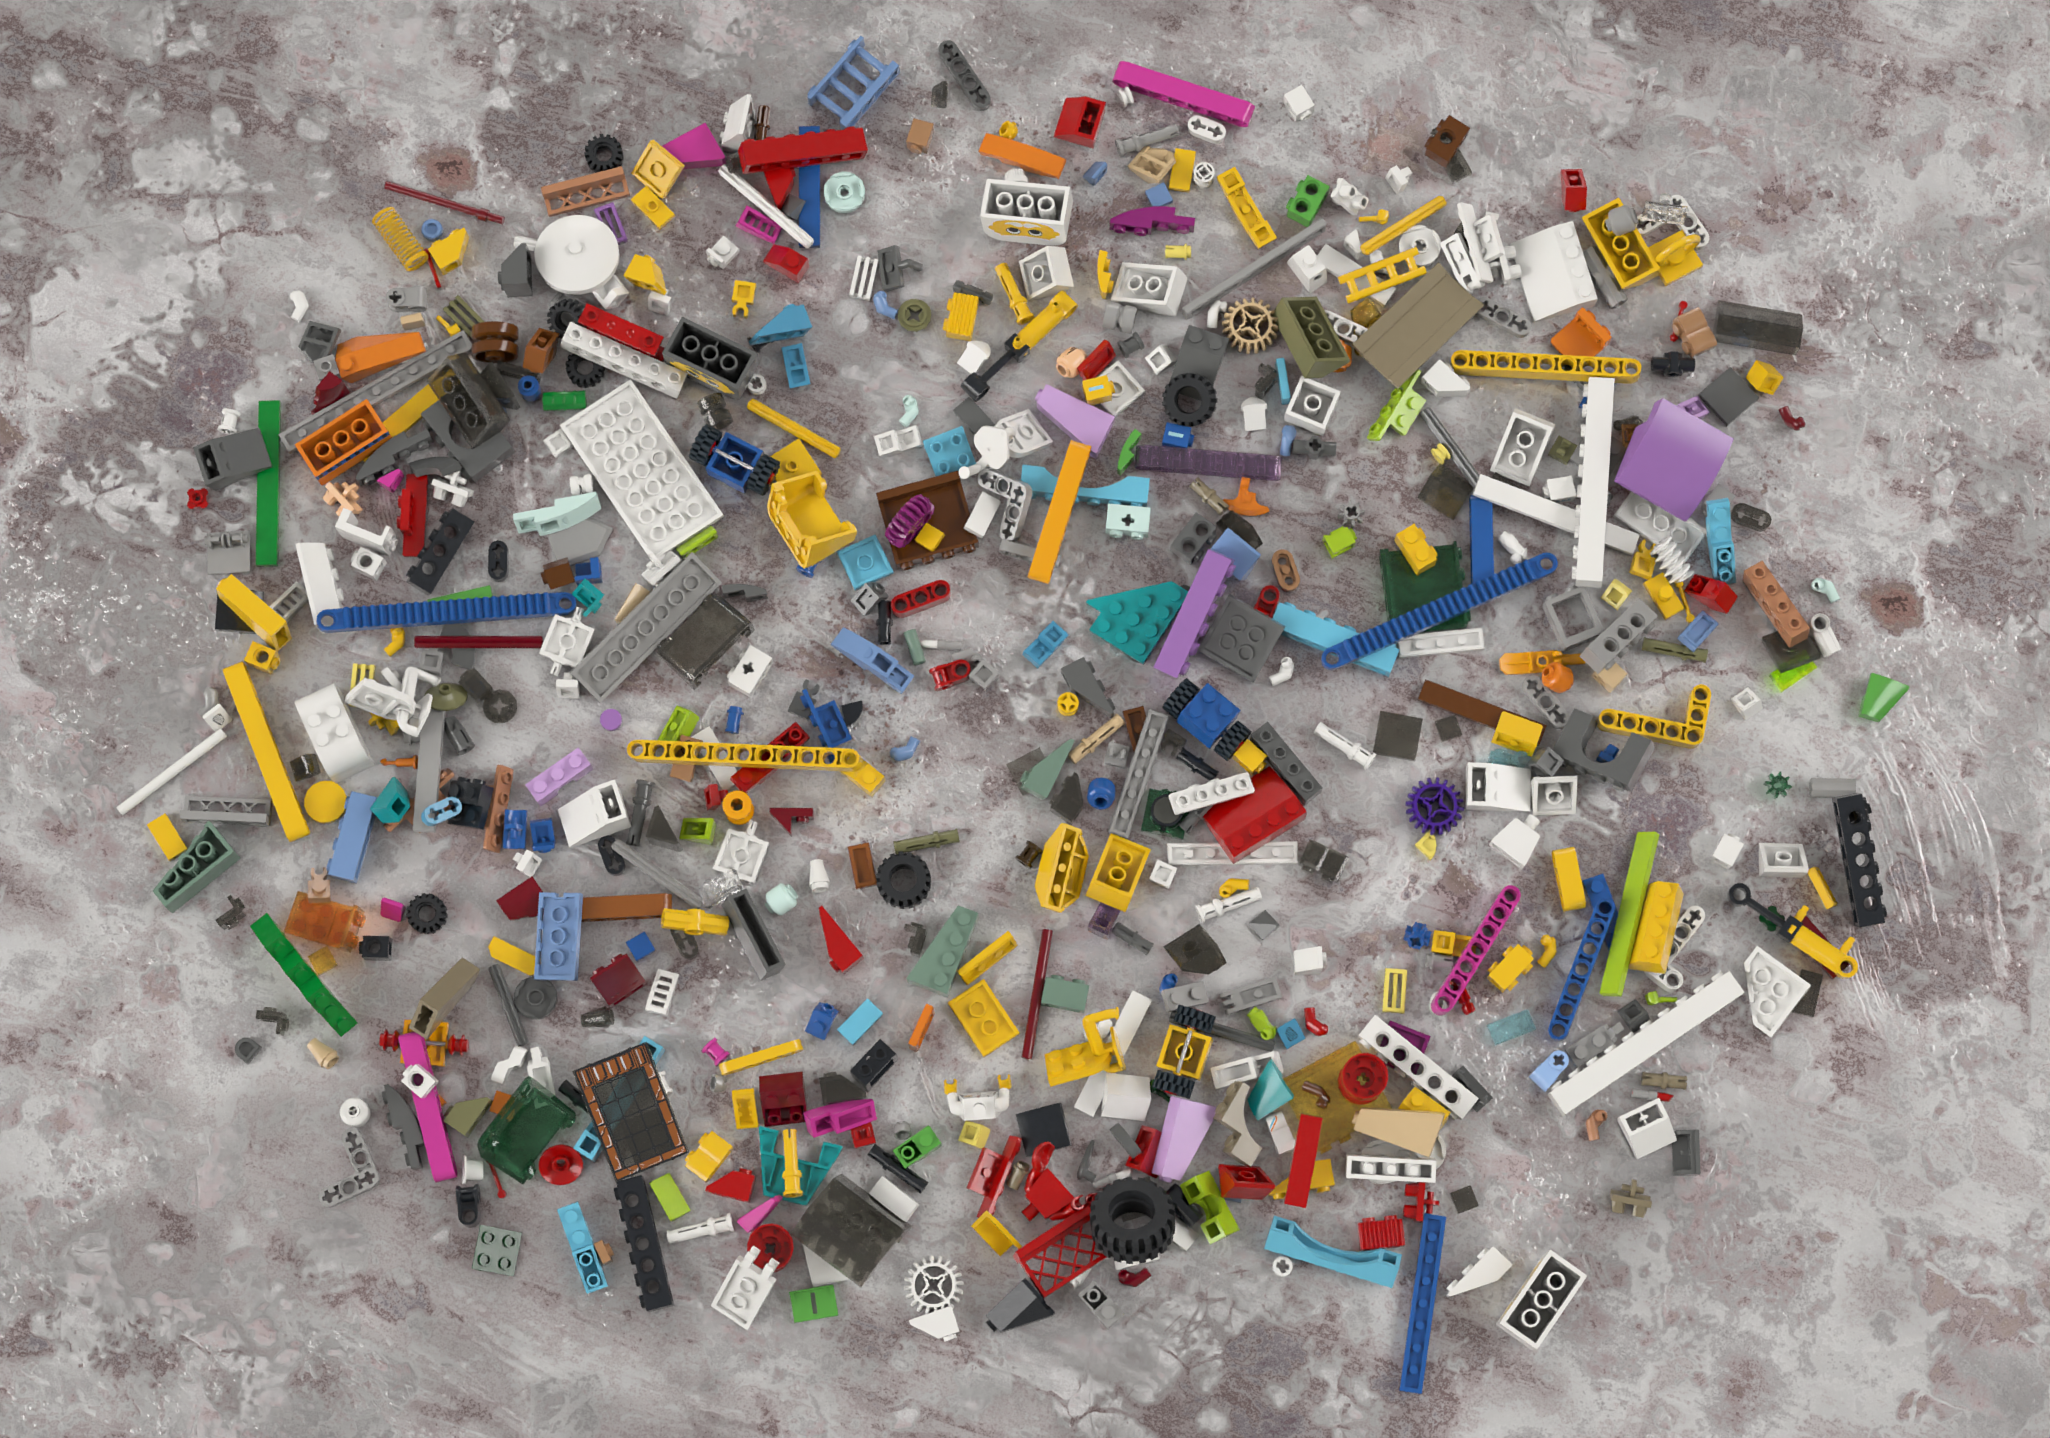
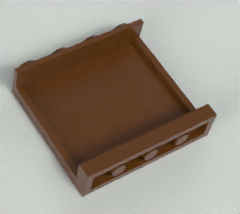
(948, 516)

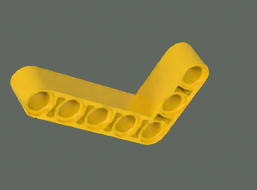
(1661, 725)

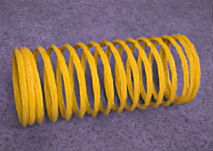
(388, 220)

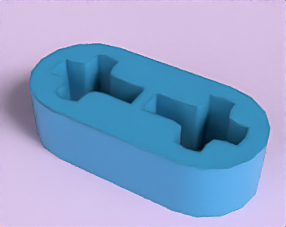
(443, 816)

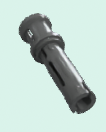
(641, 802)

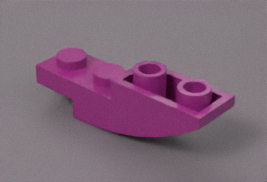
(1143, 219)

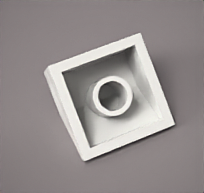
(1046, 273)

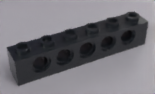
(1853, 872)
(663, 1297)

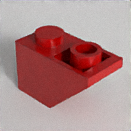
(1711, 593)

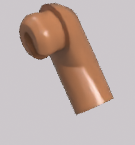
(1593, 1122)

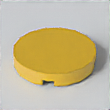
(325, 802)

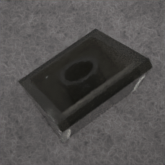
(1446, 491)
(660, 832)

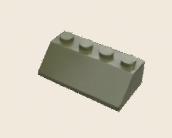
(1310, 336)

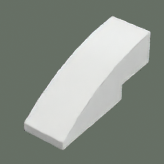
(1243, 1070)

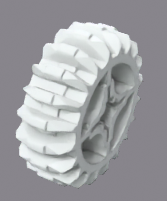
(921, 1271)

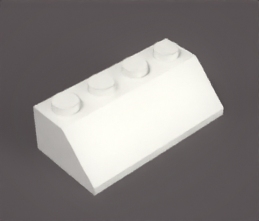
(320, 579)

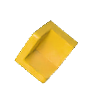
(1764, 377)

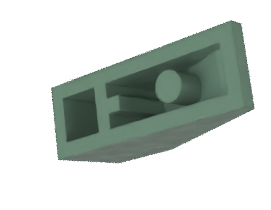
(1043, 775)

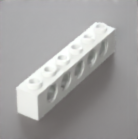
(623, 360)
(1377, 1027)

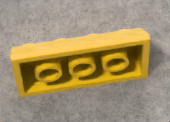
(1625, 254)
(1656, 927)

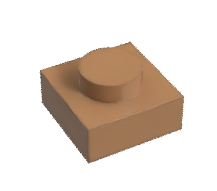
(605, 1251)

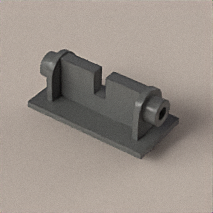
(1465, 1078)

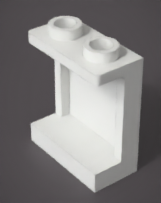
(348, 529)

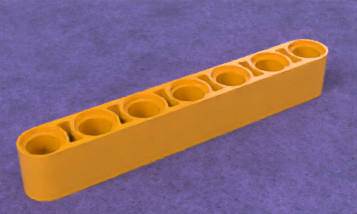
(1059, 512)

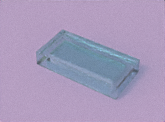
(1511, 1027)

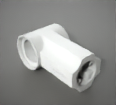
(1825, 637)

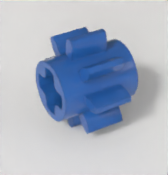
(1417, 935)

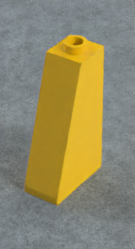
(254, 612)

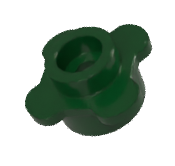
(1770, 926)

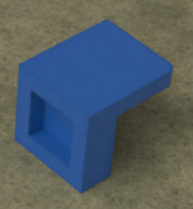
(590, 571)

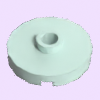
(842, 182)

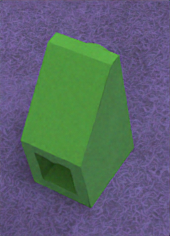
(917, 1147)

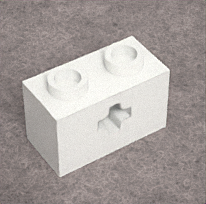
(760, 665)

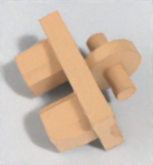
(345, 495)

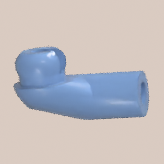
(882, 307)
(1289, 433)
(905, 752)

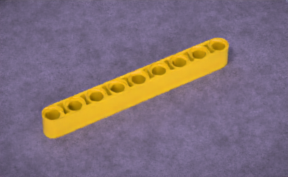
(1556, 362)
(266, 751)

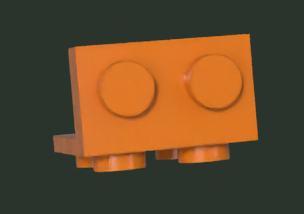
(1582, 336)

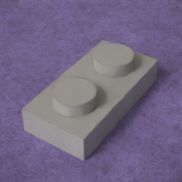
(1185, 995)

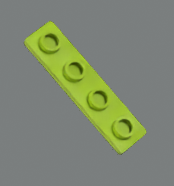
(1399, 411)

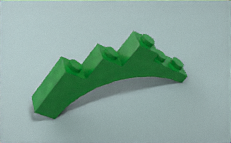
(302, 975)

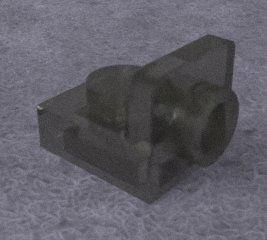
(1264, 385)
(916, 943)

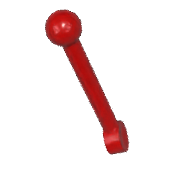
(437, 282)
(1682, 305)
(501, 1193)

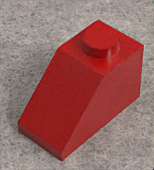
(780, 184)
(1573, 190)
(787, 262)
(734, 1185)

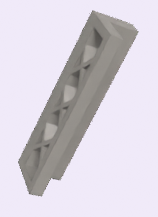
(226, 815)

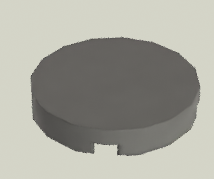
(535, 998)

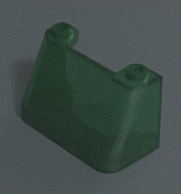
(524, 1129)

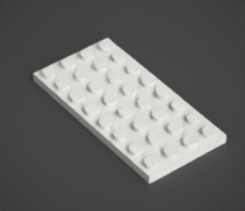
(641, 470)

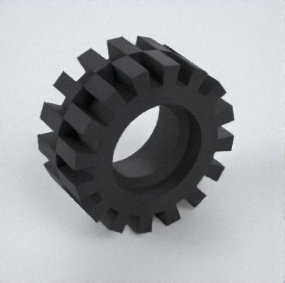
(603, 142)
(558, 309)
(580, 379)
(436, 922)

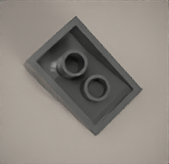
(1200, 354)

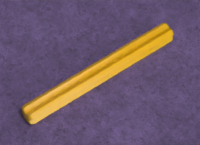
(1403, 225)
(793, 428)

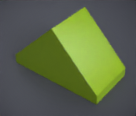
(698, 830)

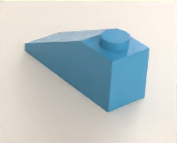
(788, 324)

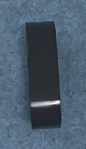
(503, 561)
(606, 857)

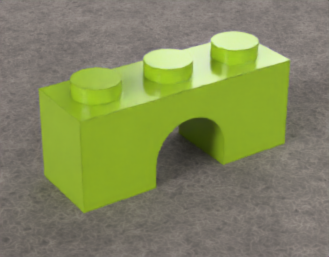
(1219, 1219)

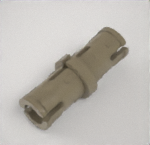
(1209, 496)
(1664, 1080)

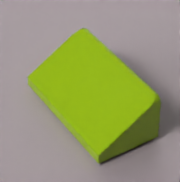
(697, 542)
(680, 723)
(670, 1197)

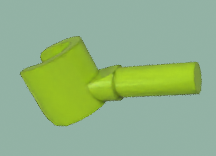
(1652, 998)

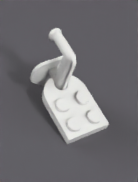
(1012, 437)
(395, 704)

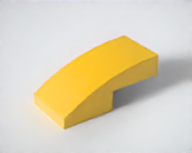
(1450, 943)

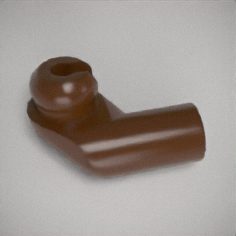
(1319, 1092)

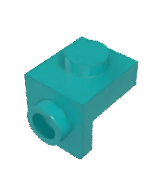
(589, 596)

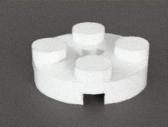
(1426, 237)

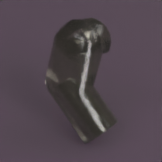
(1629, 420)

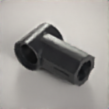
(1187, 1213)

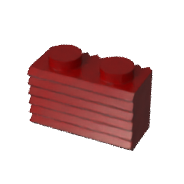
(1380, 1234)

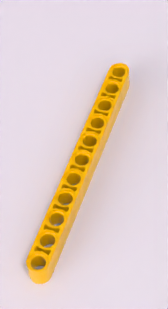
(754, 759)

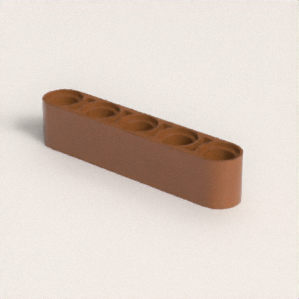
(625, 907)

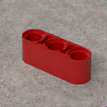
(927, 590)

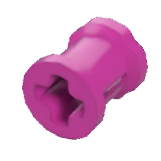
(715, 1052)

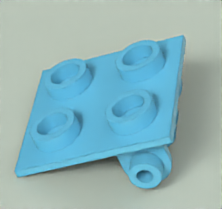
(949, 451)

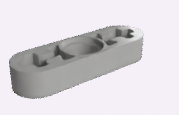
(1511, 314)
(1020, 551)
(1547, 693)

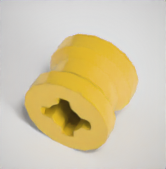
(1068, 700)

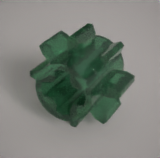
(1780, 790)

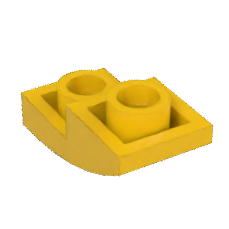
(1104, 278)

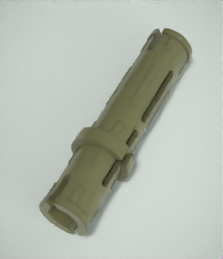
(1674, 649)
(926, 841)

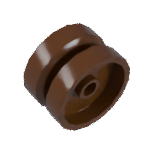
(495, 342)

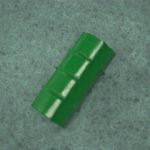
(564, 400)

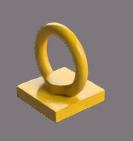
(1676, 256)

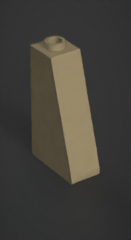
(443, 997)

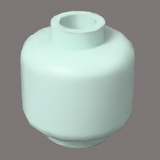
(781, 899)

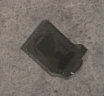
(232, 917)
(270, 1014)

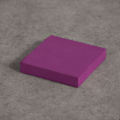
(1416, 1038)

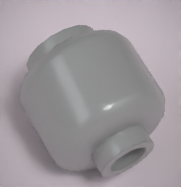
(1621, 220)

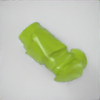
(1261, 1023)

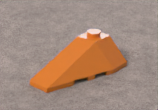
(373, 353)

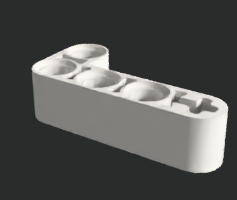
(1677, 945)

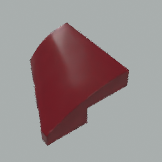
(328, 392)
(521, 900)

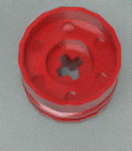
(1371, 1069)
(771, 1235)

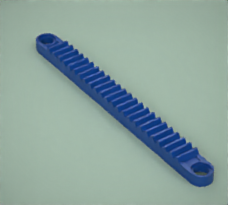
(1439, 611)
(445, 612)

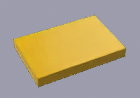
(983, 1018)

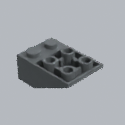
(232, 458)

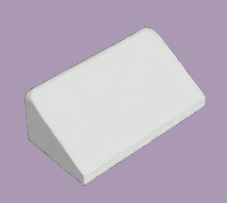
(1183, 1235)

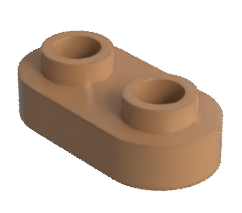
(1285, 571)

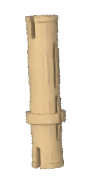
(1088, 744)

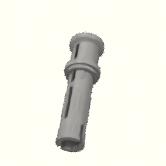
(1137, 141)

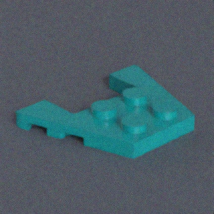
(774, 1165)

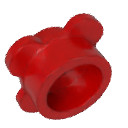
(201, 503)

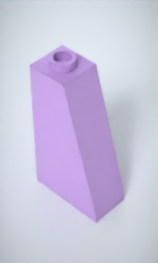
(1075, 418)
(1181, 1137)

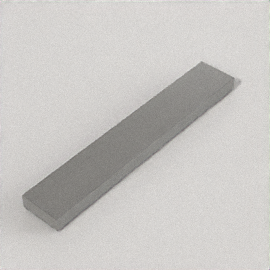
(428, 769)
(1138, 773)

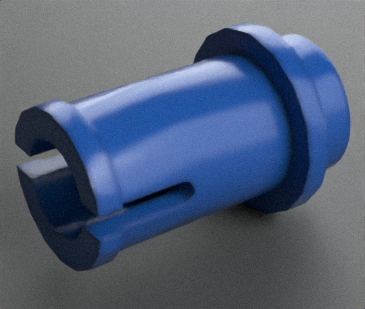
(733, 720)

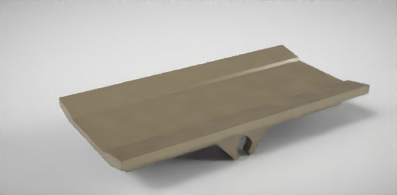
(1417, 325)

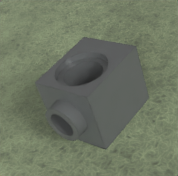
(1545, 762)

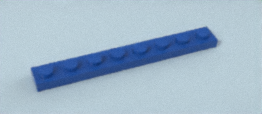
(1422, 1303)

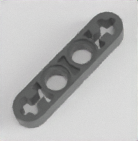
(964, 75)

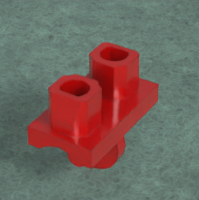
(1416, 1211)

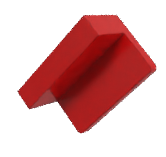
(1148, 1142)

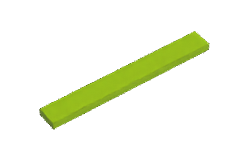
(1629, 914)

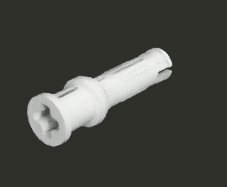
(1353, 751)
(1218, 907)
(710, 1227)

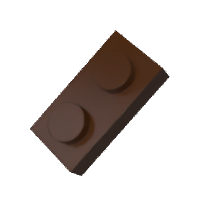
(1134, 721)

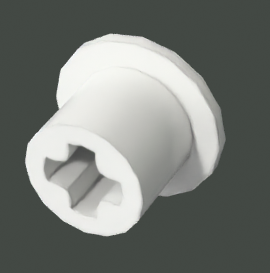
(471, 1170)

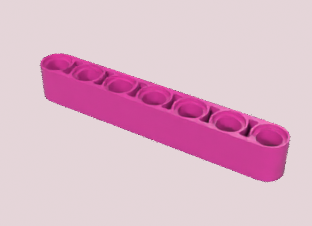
(1183, 94)
(1483, 943)
(429, 1111)

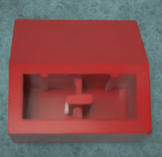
(1080, 120)

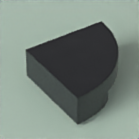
(852, 712)

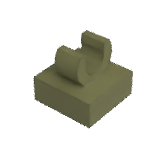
(1562, 450)

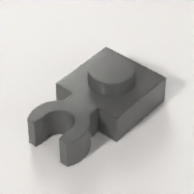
(797, 707)

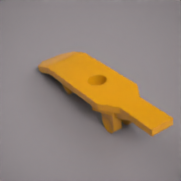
(1528, 661)

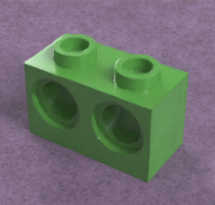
(1310, 202)

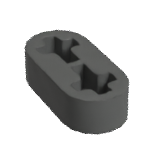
(1125, 1140)

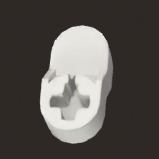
(514, 1062)

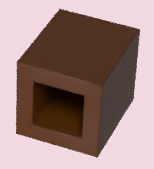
(557, 573)

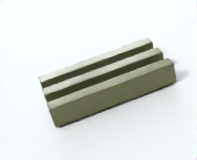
(453, 305)

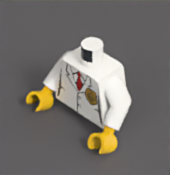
(980, 1104)

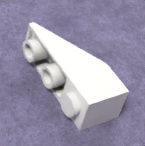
(1485, 1272)

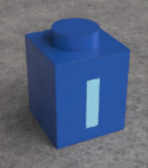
(1177, 436)

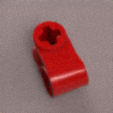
(1265, 606)
(949, 675)

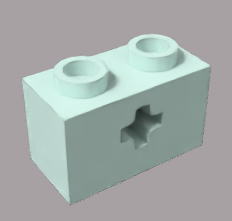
(1138, 517)

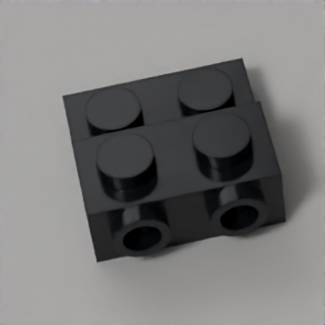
(475, 802)

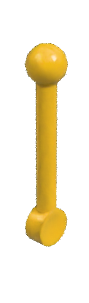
(1690, 617)

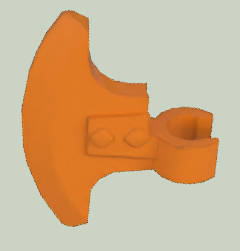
(1246, 501)

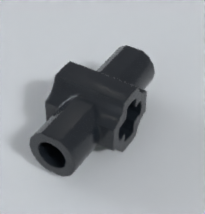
(1673, 364)

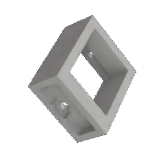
(1582, 637)

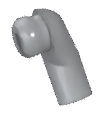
(968, 655)
(211, 700)

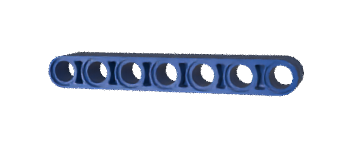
(1582, 958)

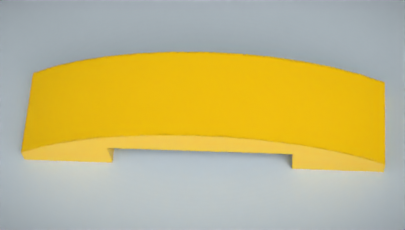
(1245, 208)

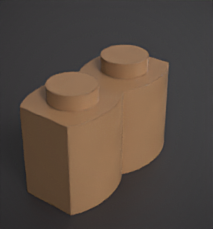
(1694, 332)

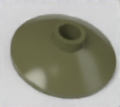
(447, 696)

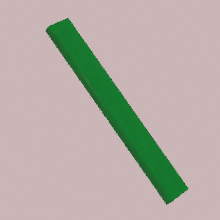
(269, 486)

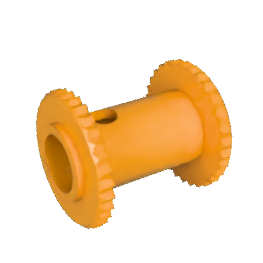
(741, 816)

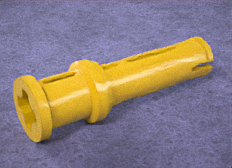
(1017, 301)
(791, 1174)

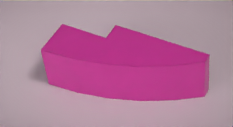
(839, 1116)

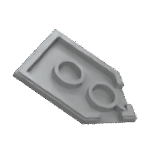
(580, 541)

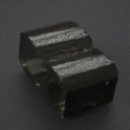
(1323, 861)

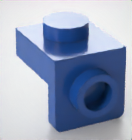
(542, 835)
(821, 1020)

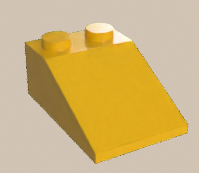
(1118, 872)

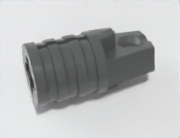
(458, 736)

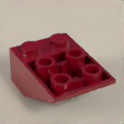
(618, 980)

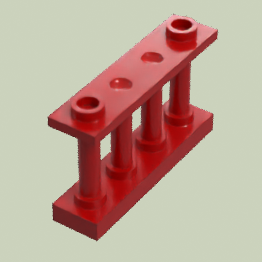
(622, 331)

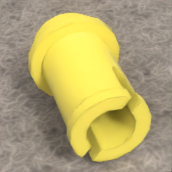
(1178, 251)

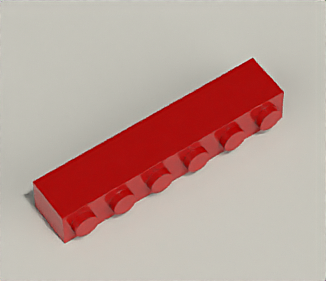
(802, 150)

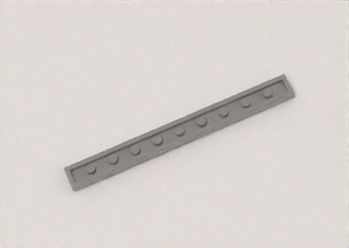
(381, 388)

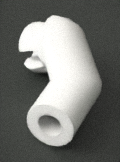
(301, 305)
(1212, 319)
(1103, 1027)

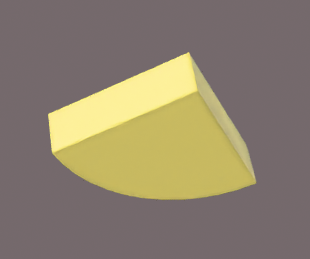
(1427, 845)

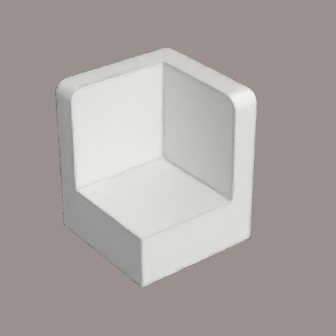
(611, 293)

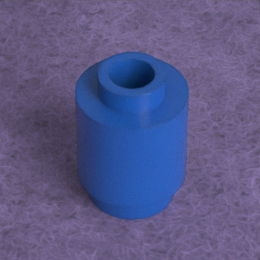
(532, 393)

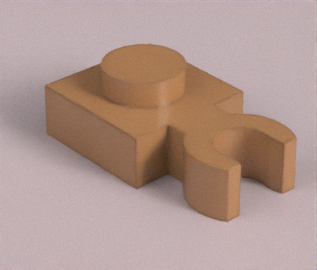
(319, 887)

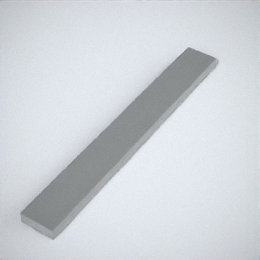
(1254, 269)

